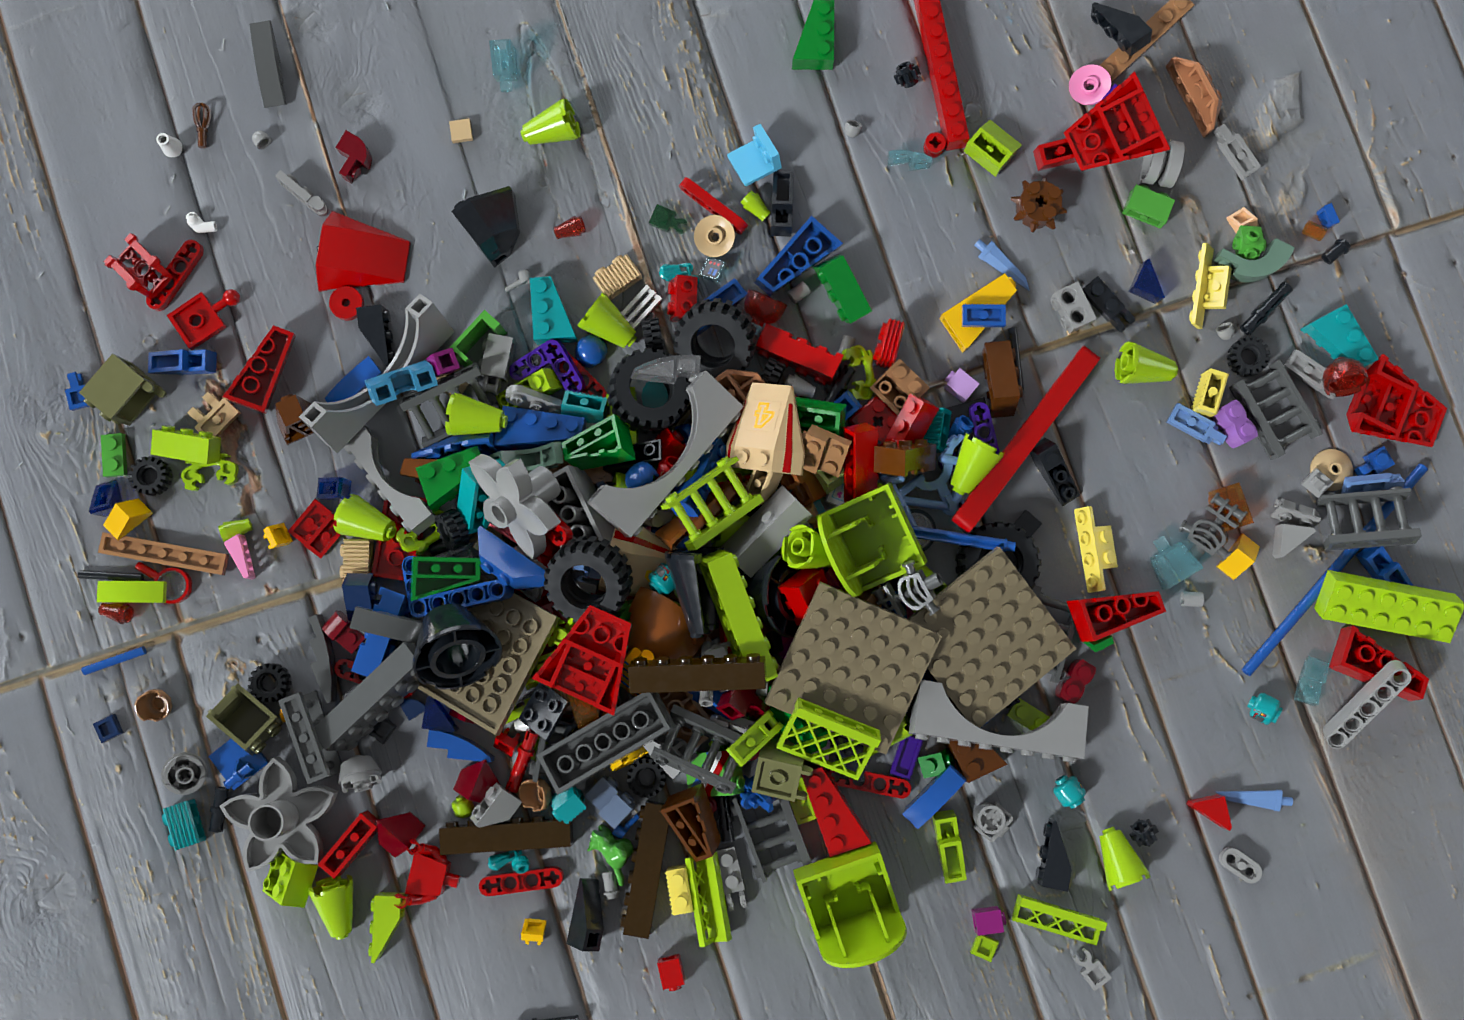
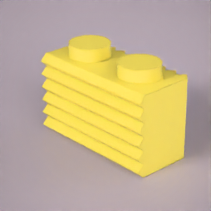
(1209, 392)
(679, 889)

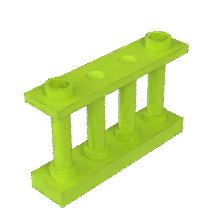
(731, 512)

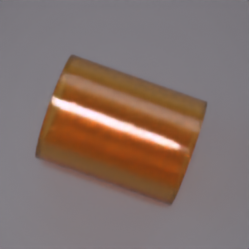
(1314, 230)

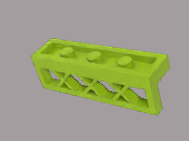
(711, 898)
(1062, 914)

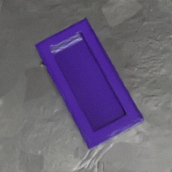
(906, 757)

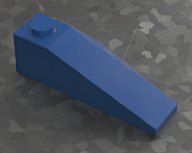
(456, 444)

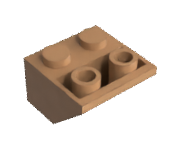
(897, 384)

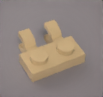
(218, 418)

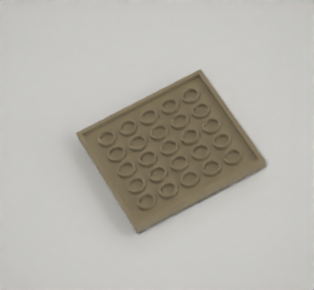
(523, 636)
(992, 638)
(854, 662)

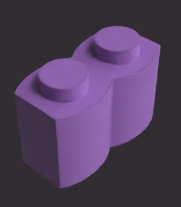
(1235, 424)

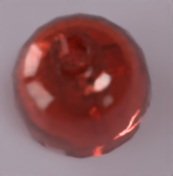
(763, 308)
(1344, 377)

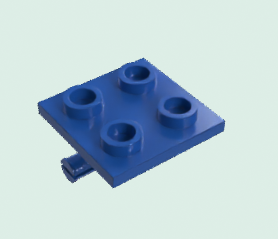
(236, 764)

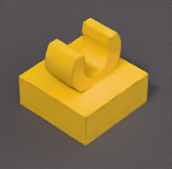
(277, 535)
(533, 930)

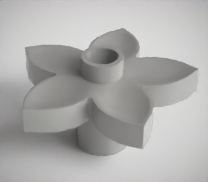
(518, 500)
(280, 817)

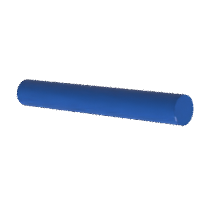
(113, 660)

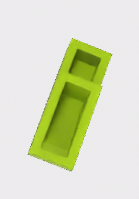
(131, 591)
(949, 846)

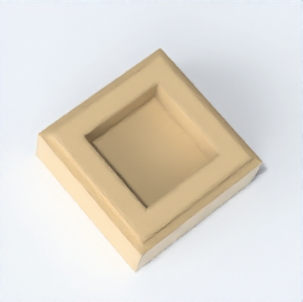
(461, 130)

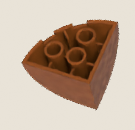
(660, 627)

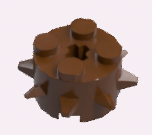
(1027, 204)

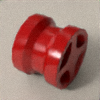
(934, 150)

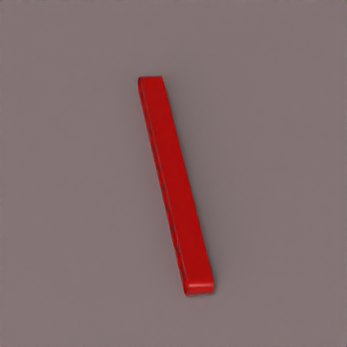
(1026, 439)

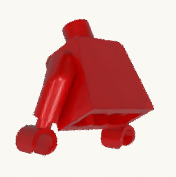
(427, 875)

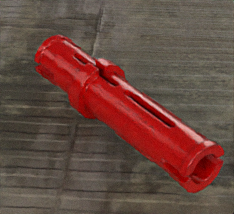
(525, 752)

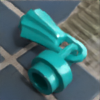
(669, 271)
(519, 863)

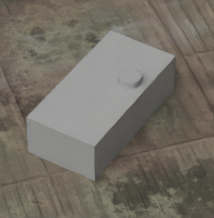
(765, 530)

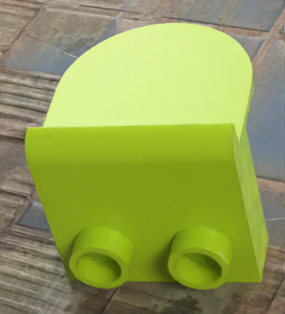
(869, 540)
(852, 907)

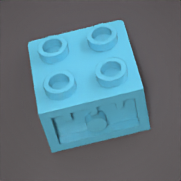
(756, 158)

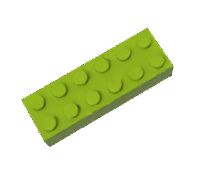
(1389, 606)
(736, 607)

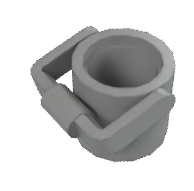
(991, 820)

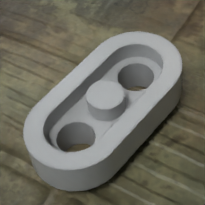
(1239, 864)

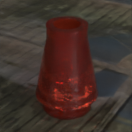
(570, 228)
(118, 612)

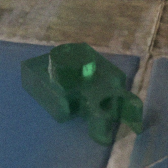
(665, 218)

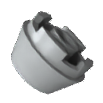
(184, 773)
(359, 773)

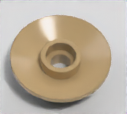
(705, 230)
(1324, 462)

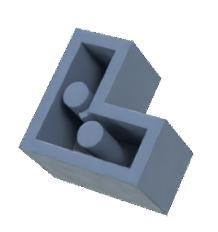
(611, 801)

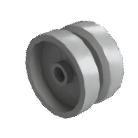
(1163, 165)

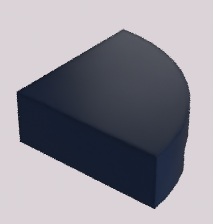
(412, 708)

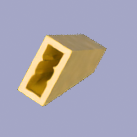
(995, 292)

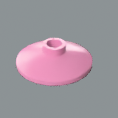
(1089, 76)

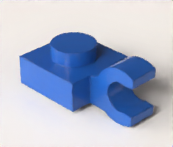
(74, 398)
(1375, 462)

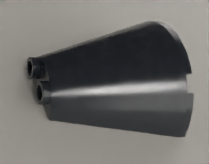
(692, 589)

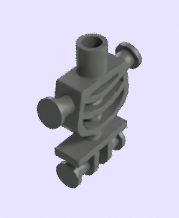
(1206, 543)
(920, 592)

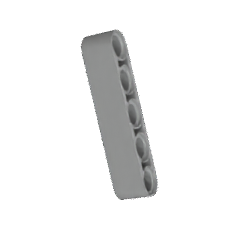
(1367, 694)

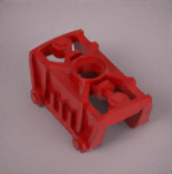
(133, 275)

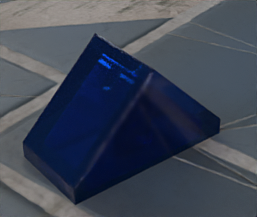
(1147, 284)
(333, 488)
(104, 498)
(437, 717)

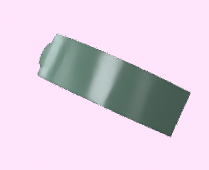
(1245, 270)
(546, 456)

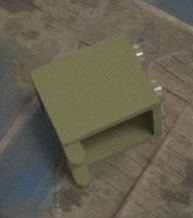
(120, 390)
(245, 720)
(779, 772)

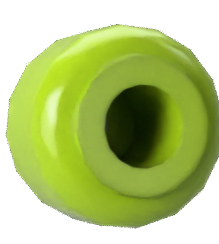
(462, 807)

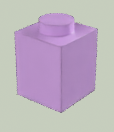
(960, 385)

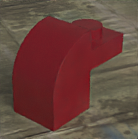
(357, 156)
(339, 630)
(739, 702)

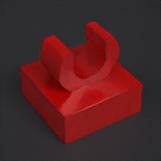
(505, 743)

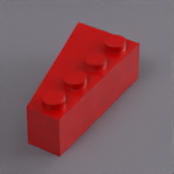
(799, 354)
(261, 374)
(800, 590)
(1107, 615)
(1363, 659)
(835, 817)

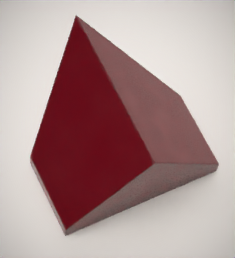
(475, 781)
(397, 830)

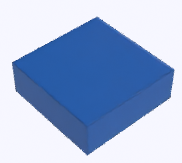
(1328, 216)

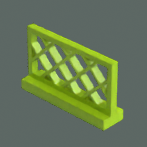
(832, 722)

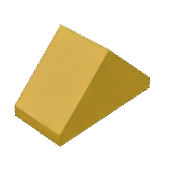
(126, 517)
(1243, 556)

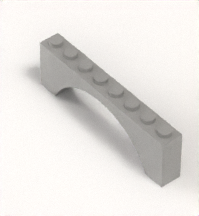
(711, 413)
(341, 420)
(1058, 736)

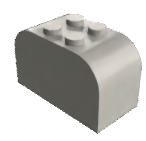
(573, 508)

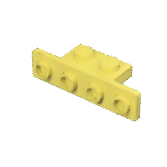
(1211, 286)
(1096, 548)

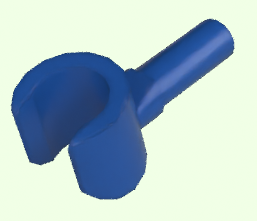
(620, 831)

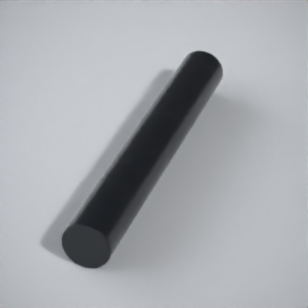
(1013, 336)
(103, 575)

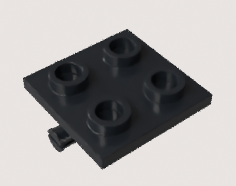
(546, 711)

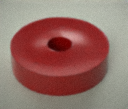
(337, 301)

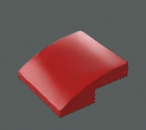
(316, 528)

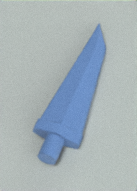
(996, 258)
(1265, 799)

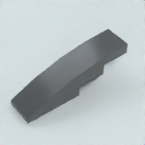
(267, 64)
(386, 624)
(324, 666)

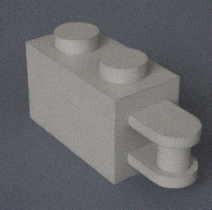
(496, 361)

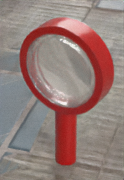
(178, 582)

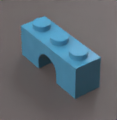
(412, 377)

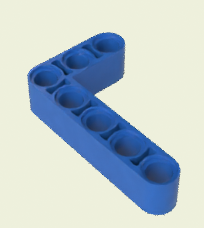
(470, 593)

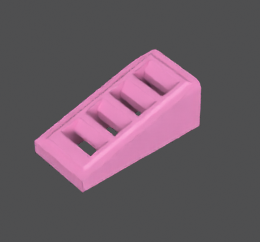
(239, 551)

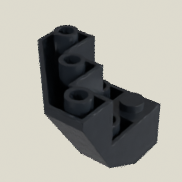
(491, 222)

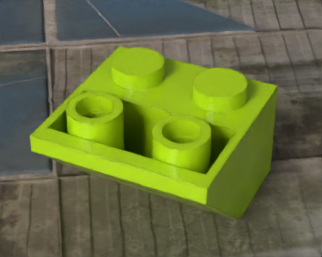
(992, 147)
(289, 881)

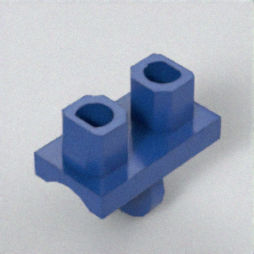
(752, 799)

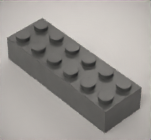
(369, 701)
(606, 741)

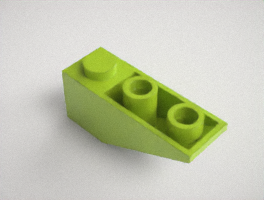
(542, 381)
(384, 922)

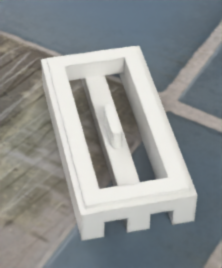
(652, 294)

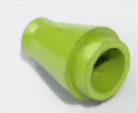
(755, 205)
(232, 528)

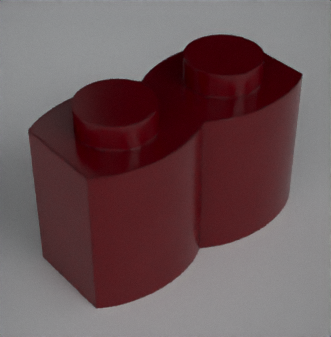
(1073, 685)

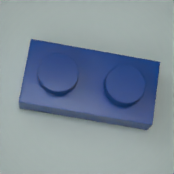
(983, 315)

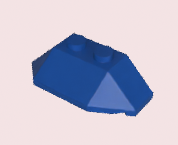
(507, 563)

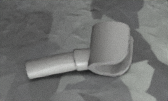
(524, 279)

